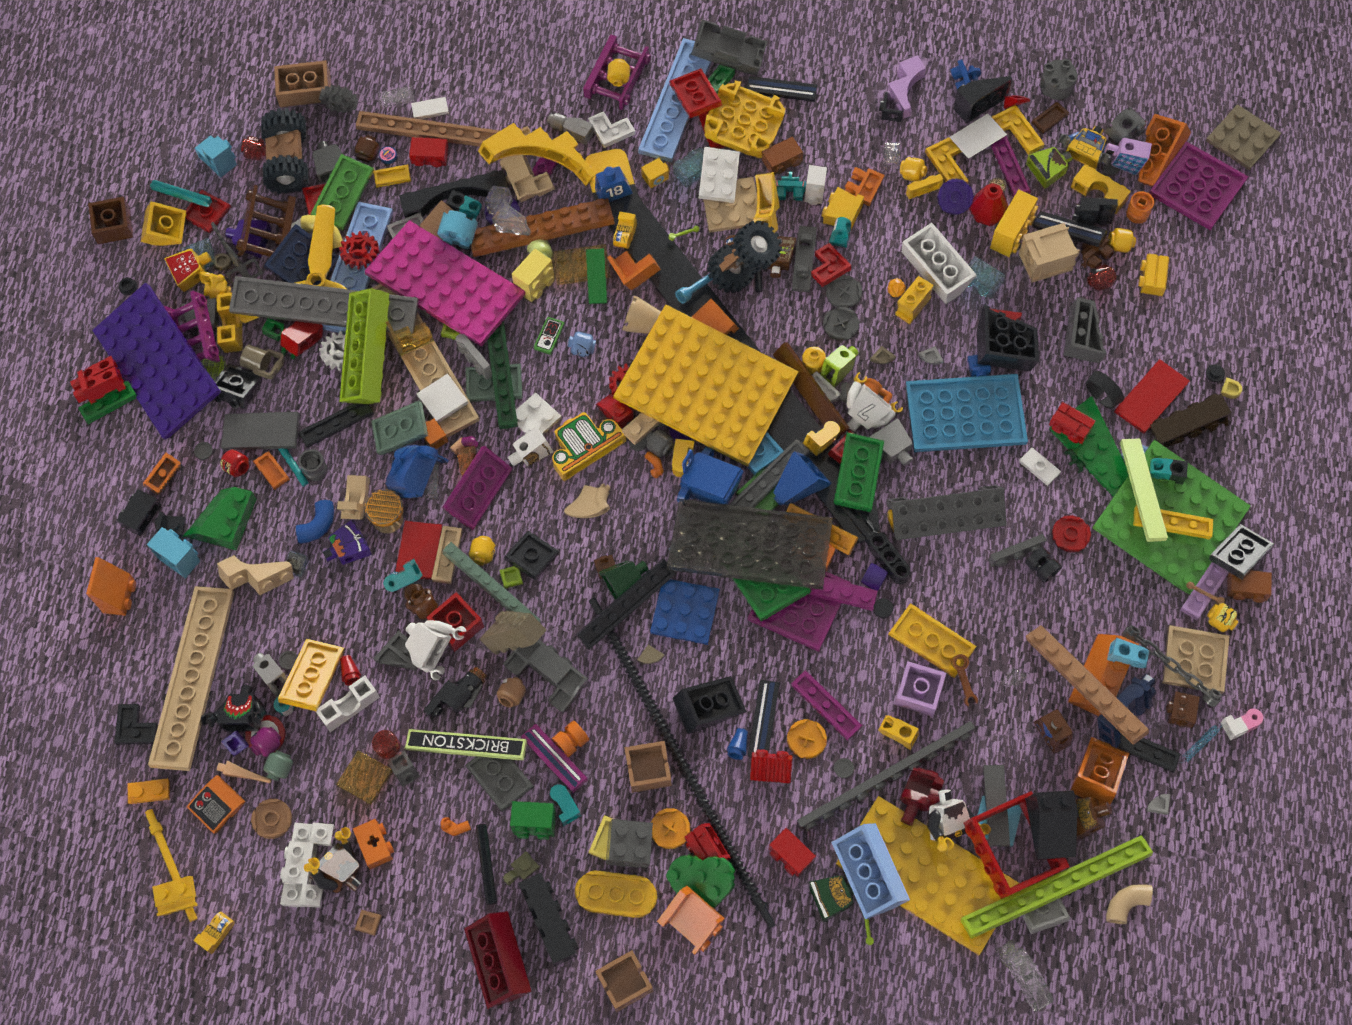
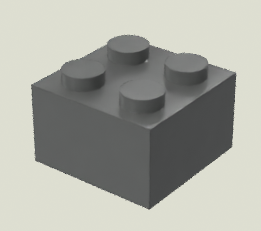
(629, 843)

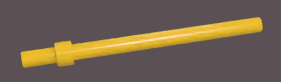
(156, 830)

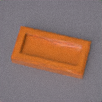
(271, 470)

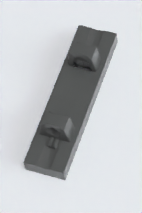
(804, 259)

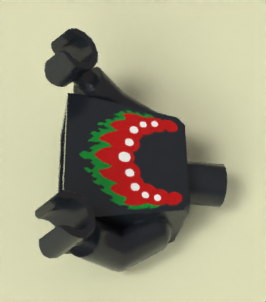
(238, 712)

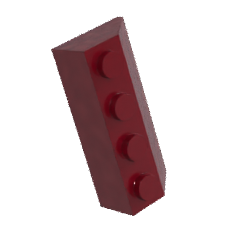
(497, 959)

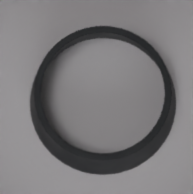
(1100, 383)

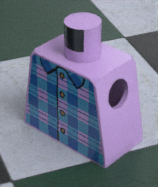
(1129, 154)

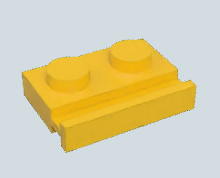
(174, 896)

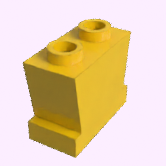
(842, 205)
(914, 299)

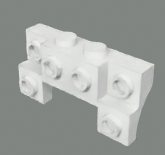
(297, 884)

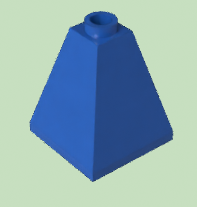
(799, 480)

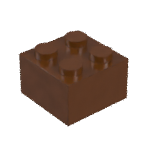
(110, 220)

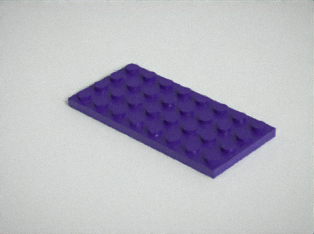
(156, 361)

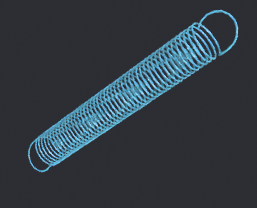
(1202, 742)

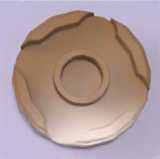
(271, 818)

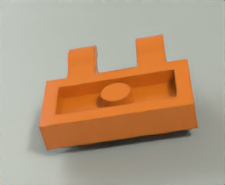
(869, 186)

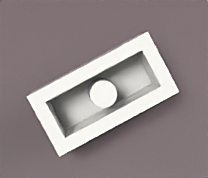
(815, 184)

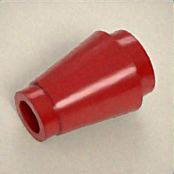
(349, 670)

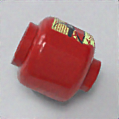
(234, 463)

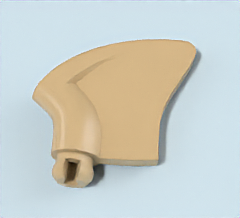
(590, 503)

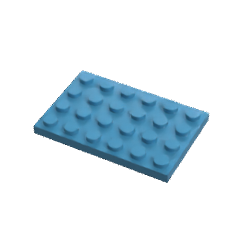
(966, 413)

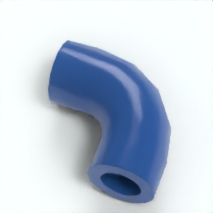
(319, 525)

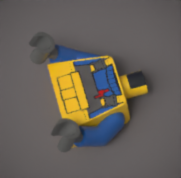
(1087, 146)

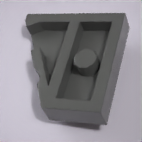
(396, 653)

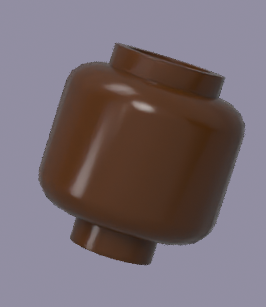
(366, 148)

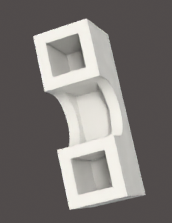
(359, 697)

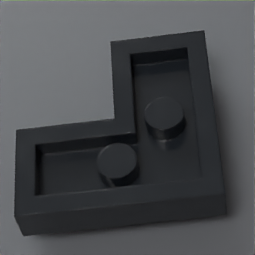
(129, 729)

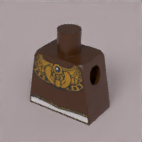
(1090, 816)

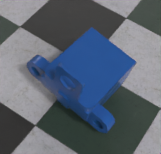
(412, 470)
(708, 478)

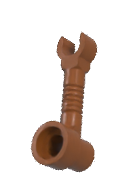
(963, 677)

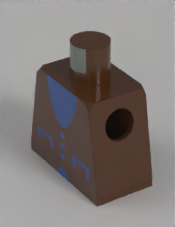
(1054, 730)

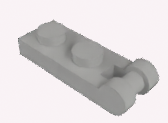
(474, 356)

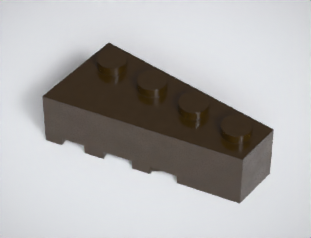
(1192, 421)

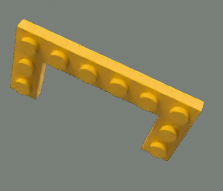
(1011, 118)

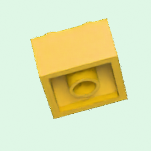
(163, 225)

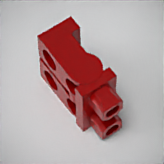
(97, 381)

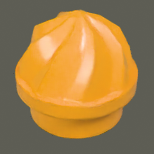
(896, 287)

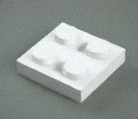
(536, 413)

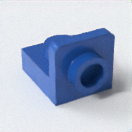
(977, 369)

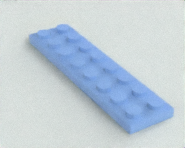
(669, 116)
(365, 219)

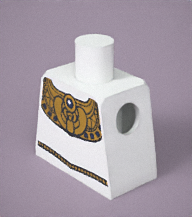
(530, 448)

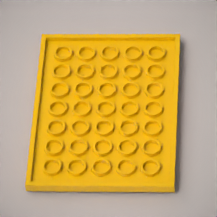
(706, 385)

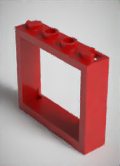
(990, 863)

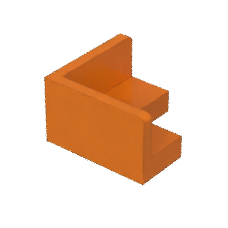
(633, 273)

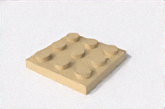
(734, 215)
(1198, 654)

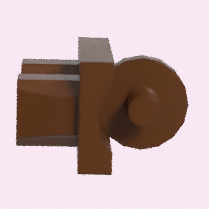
(1092, 253)

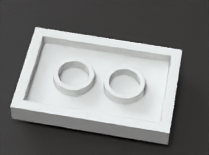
(719, 175)

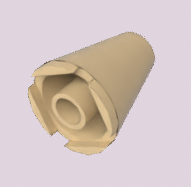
(640, 316)

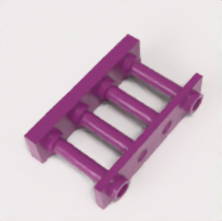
(599, 74)
(203, 321)

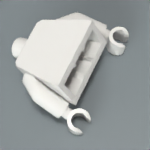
(428, 643)

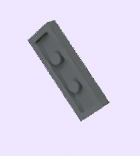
(1017, 551)

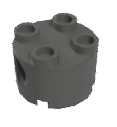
(1058, 79)
(1126, 119)

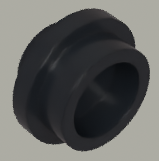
(127, 286)
(1215, 373)

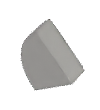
(931, 356)
(1159, 804)

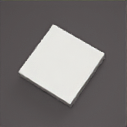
(442, 398)

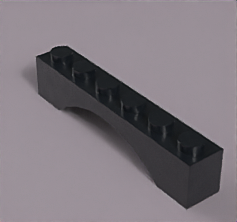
(426, 198)

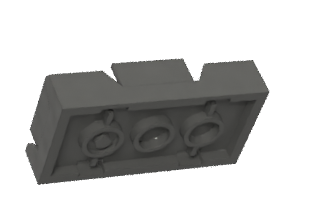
(729, 47)

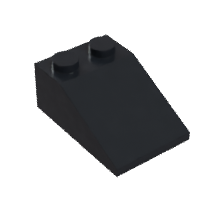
(980, 96)
(708, 704)
(1053, 824)

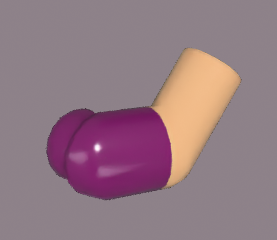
(462, 442)

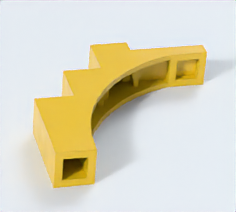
(538, 143)

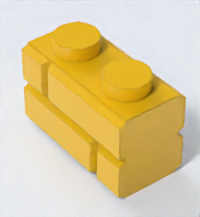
(1154, 274)

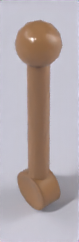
(1190, 585)

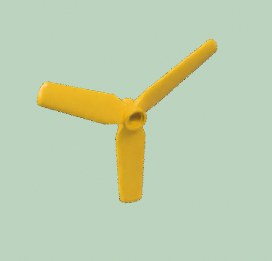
(320, 252)

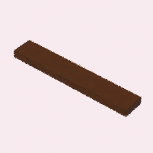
(810, 389)

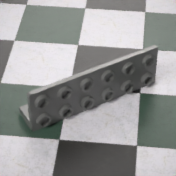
(948, 513)

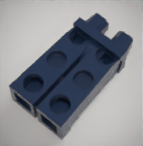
(1136, 698)

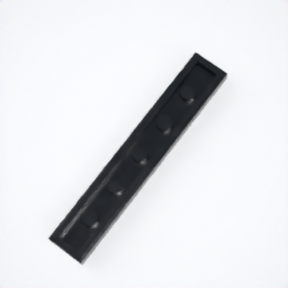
(625, 604)

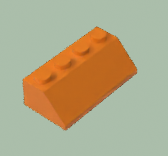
(1107, 672)

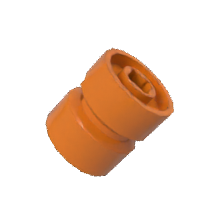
(1140, 207)
(570, 738)

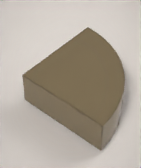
(882, 356)
(650, 656)

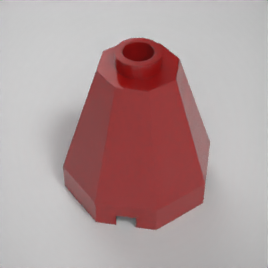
(989, 205)

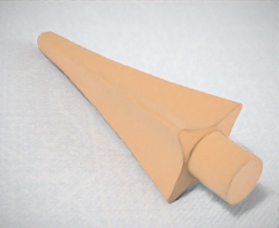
(233, 770)

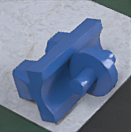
(961, 71)

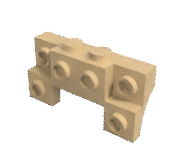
(522, 178)

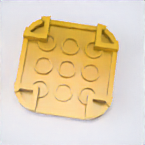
(745, 120)

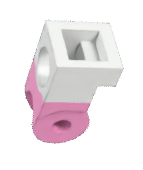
(1243, 724)

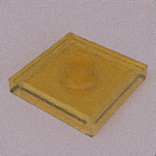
(364, 777)

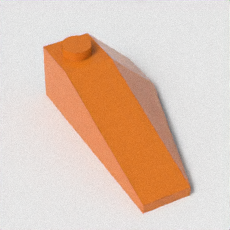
(1166, 139)

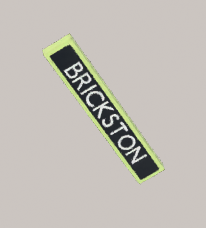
(466, 744)

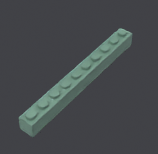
(484, 580)

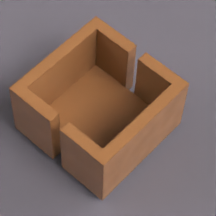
(647, 766)
(623, 981)

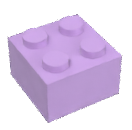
(920, 688)

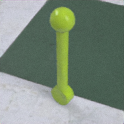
(672, 236)
(869, 940)

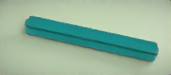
(181, 193)

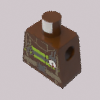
(784, 261)

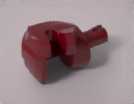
(920, 793)

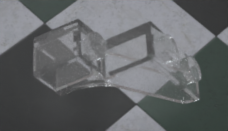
(505, 217)

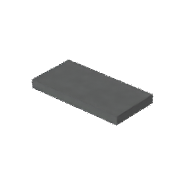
(260, 431)

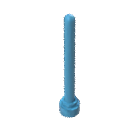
(684, 294)

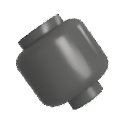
(660, 443)

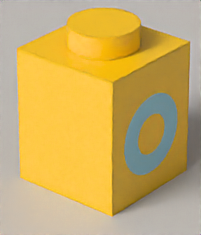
(655, 172)

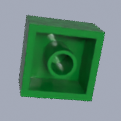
(533, 820)

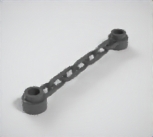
(1211, 697)

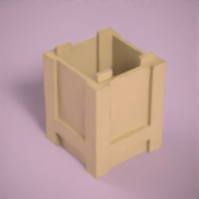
(1048, 252)

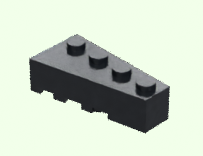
(547, 919)

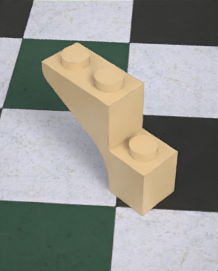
(260, 576)

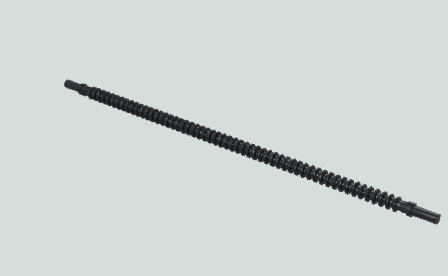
(761, 906)

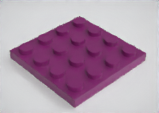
(1198, 185)
(804, 620)

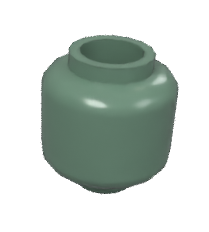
(278, 765)

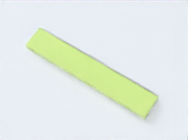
(1143, 490)

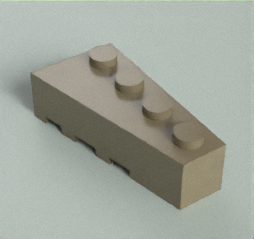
(512, 631)

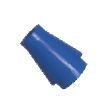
(737, 746)

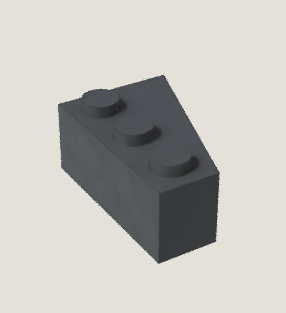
(1083, 332)

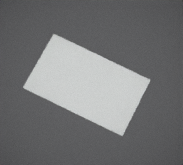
(978, 135)

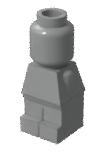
(576, 127)

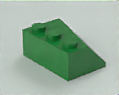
(224, 518)

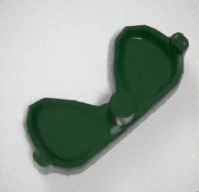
(1078, 463)

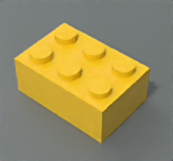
(1014, 223)

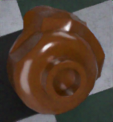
(419, 600)

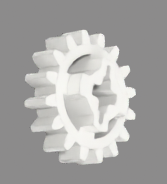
(335, 357)

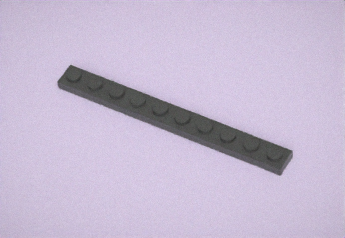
(879, 781)

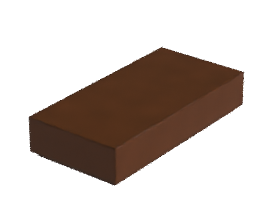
(1050, 117)

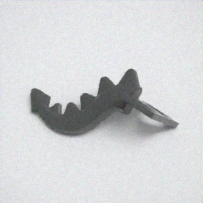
(240, 266)

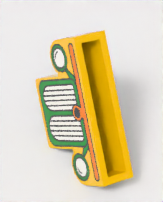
(584, 444)

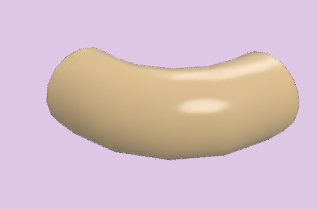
(1127, 899)

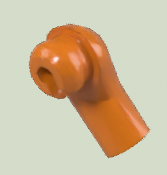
(657, 464)
(452, 828)

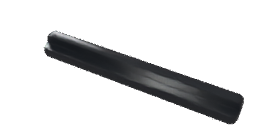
(486, 864)

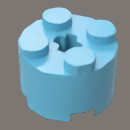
(457, 229)

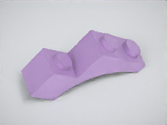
(908, 73)

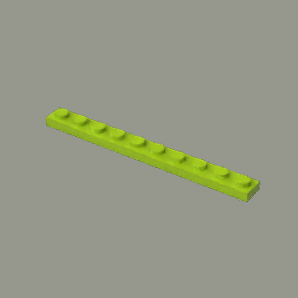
(1056, 886)

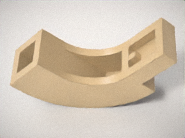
(356, 496)

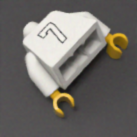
(868, 407)

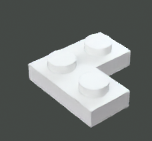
(610, 133)

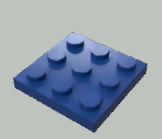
(685, 611)

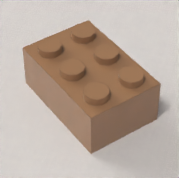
(301, 83)

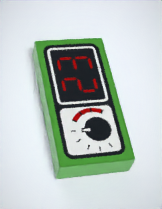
(549, 335)

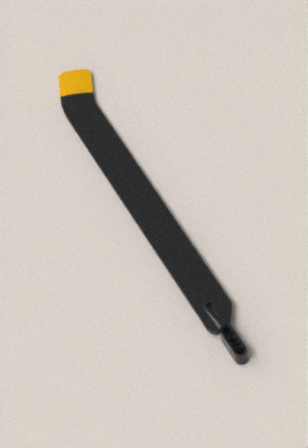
(792, 418)

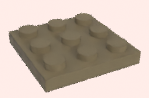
(1243, 137)

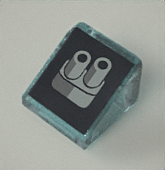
(298, 561)

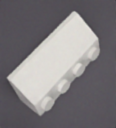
(938, 262)

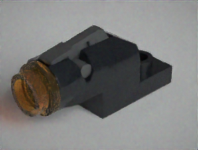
(457, 696)

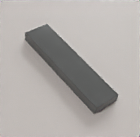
(994, 796)

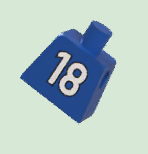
(612, 184)

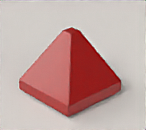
(1014, 100)

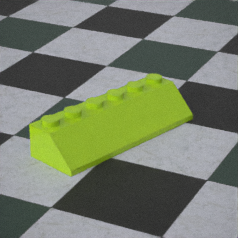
(364, 347)

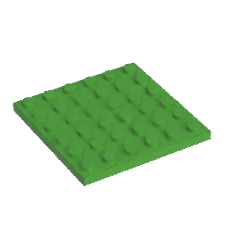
(1181, 556)

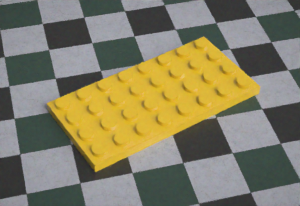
(938, 883)

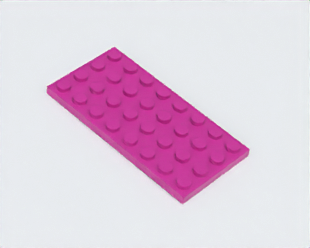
(445, 282)

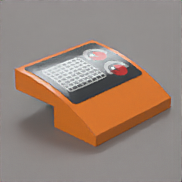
(215, 804)

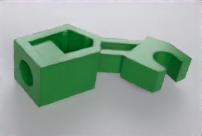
(268, 330)

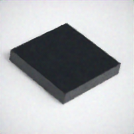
(531, 555)

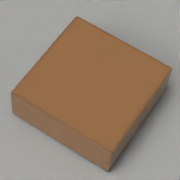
(368, 922)

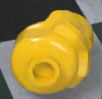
(214, 284)

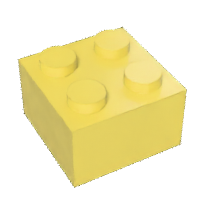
(534, 275)

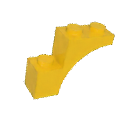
(767, 200)

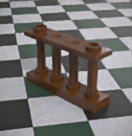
(284, 222)

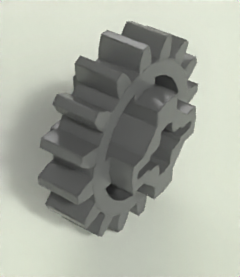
(338, 99)

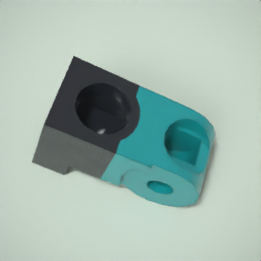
(464, 204)
(1169, 469)

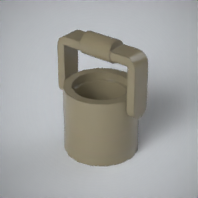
(259, 360)

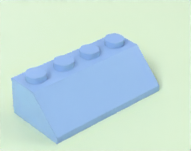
(870, 870)

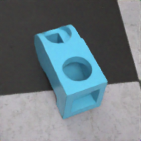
(1128, 653)

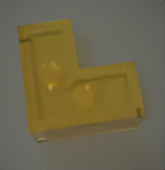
(406, 341)

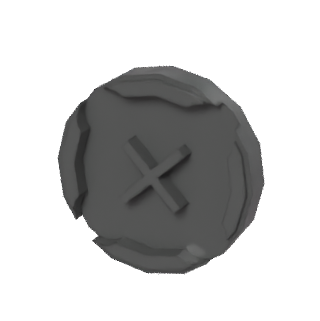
(844, 292)
(841, 323)

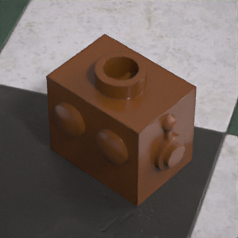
(1182, 709)

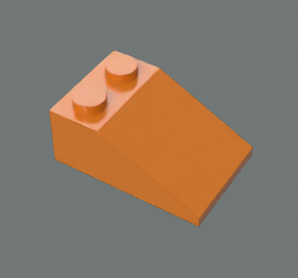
(110, 588)
(1099, 771)

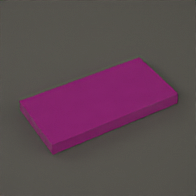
(477, 488)

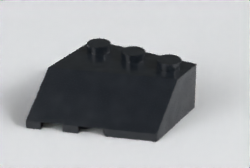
(1006, 341)

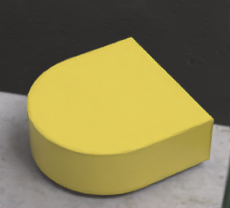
(1231, 388)

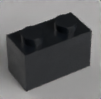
(138, 512)

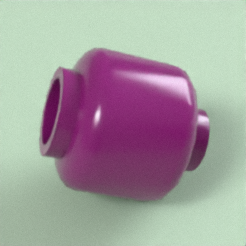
(265, 741)

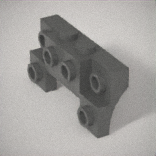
(552, 668)

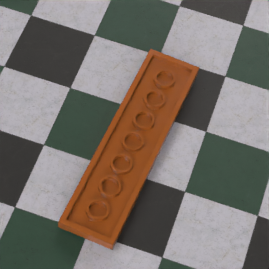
(545, 227)

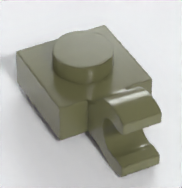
(522, 867)

